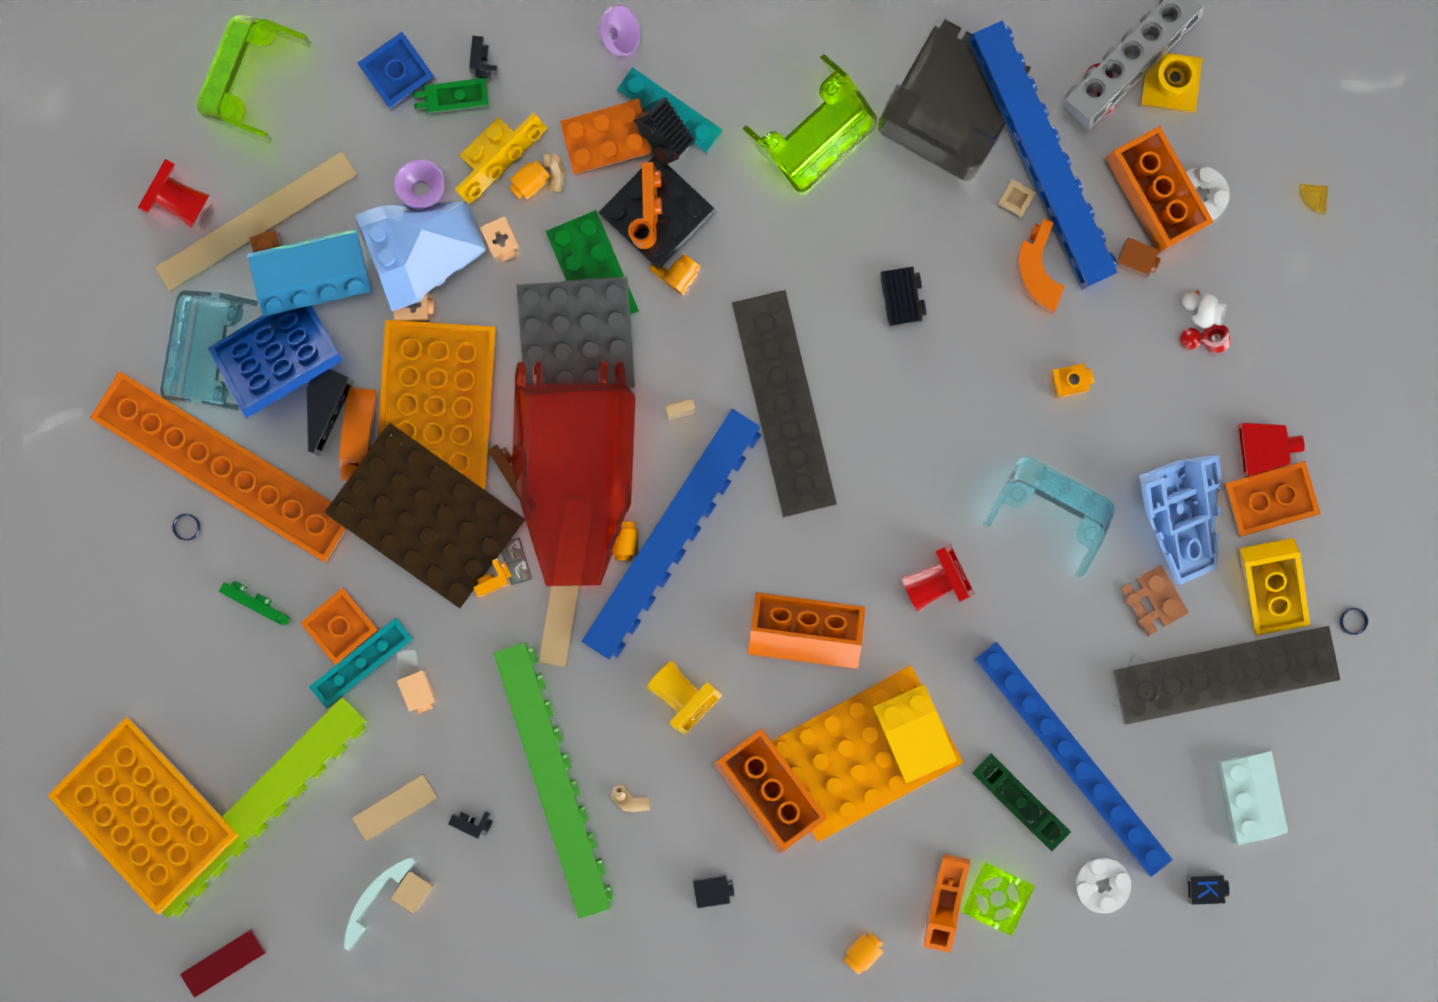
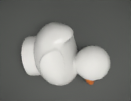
(1208, 307)

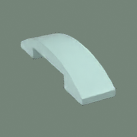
(355, 926)

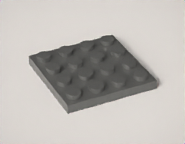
(575, 328)

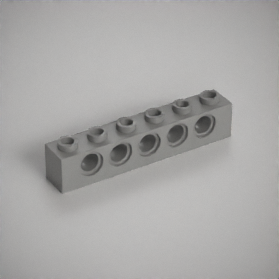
(1089, 109)

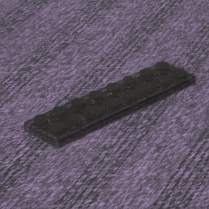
(784, 403)
(1226, 675)

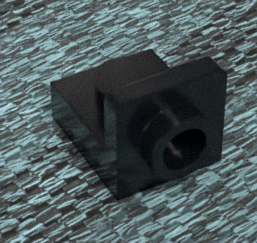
(478, 54)
(465, 823)

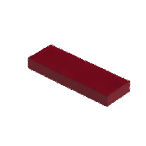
(223, 963)

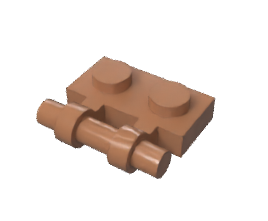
(1162, 597)

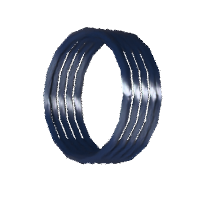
(174, 523)
(1366, 621)

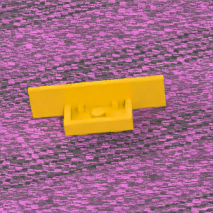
(494, 152)

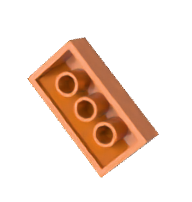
(1159, 189)
(806, 630)
(769, 791)

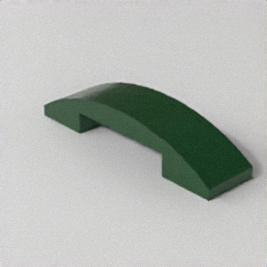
(1021, 802)

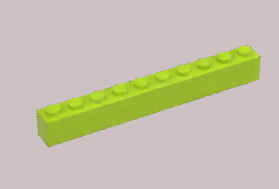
(277, 786)

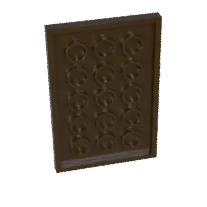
(424, 515)

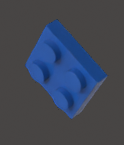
(396, 70)

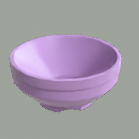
(624, 30)
(417, 172)

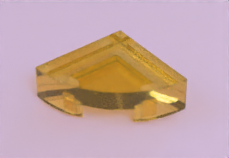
(1314, 197)

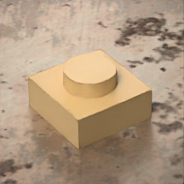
(1016, 198)

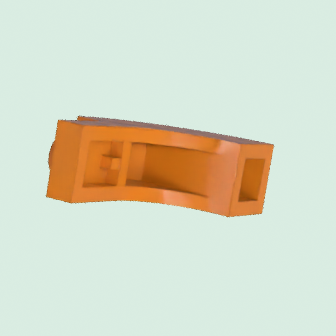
(1032, 275)
(356, 429)
(945, 903)

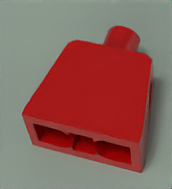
(1266, 447)

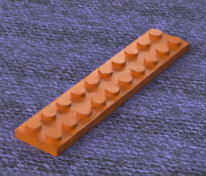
(219, 465)

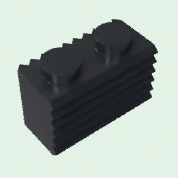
(664, 131)
(902, 297)

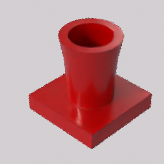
(173, 196)
(938, 580)

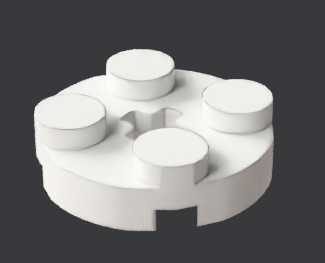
(1215, 184)
(1100, 869)

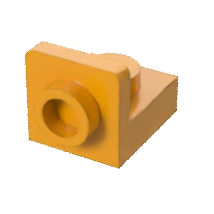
(489, 583)

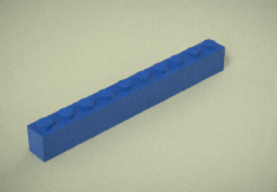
(1042, 154)
(671, 533)
(1072, 759)

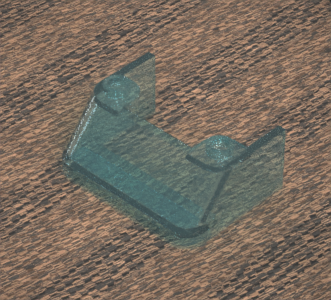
(189, 368)
(1033, 476)

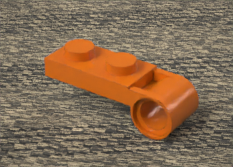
(651, 207)

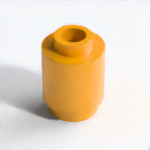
(528, 180)
(626, 543)
(863, 952)

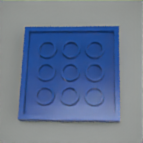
(274, 357)

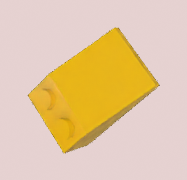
(1275, 586)
(914, 733)

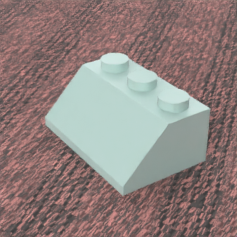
(1252, 797)

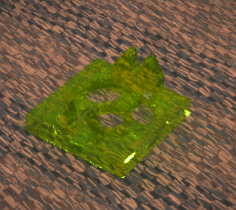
(1024, 891)

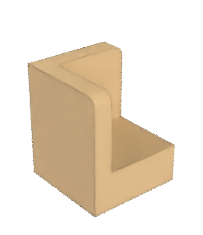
(412, 892)

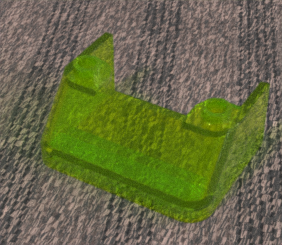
(216, 96)
(823, 136)

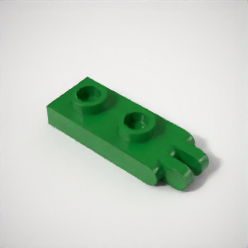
(453, 96)
(258, 604)

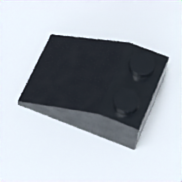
(324, 403)

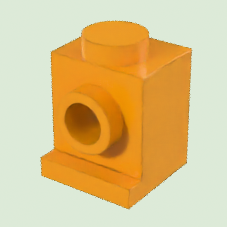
(1061, 382)

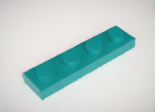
(640, 87)
(361, 663)

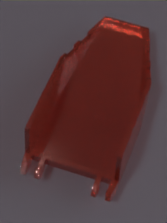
(573, 470)

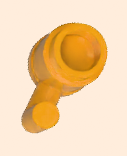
(680, 273)

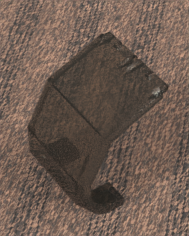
(945, 106)

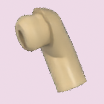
(557, 172)
(627, 802)

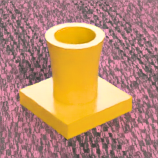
(1163, 93)
(683, 696)

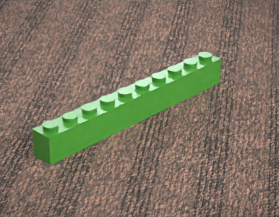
(553, 781)

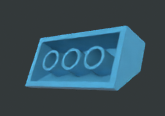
(309, 272)

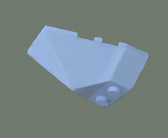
(419, 247)
(1183, 513)

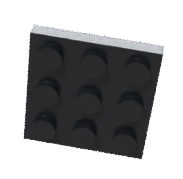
(681, 214)

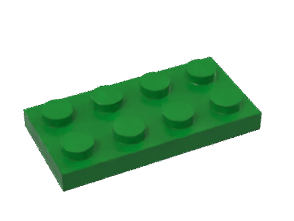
(586, 251)

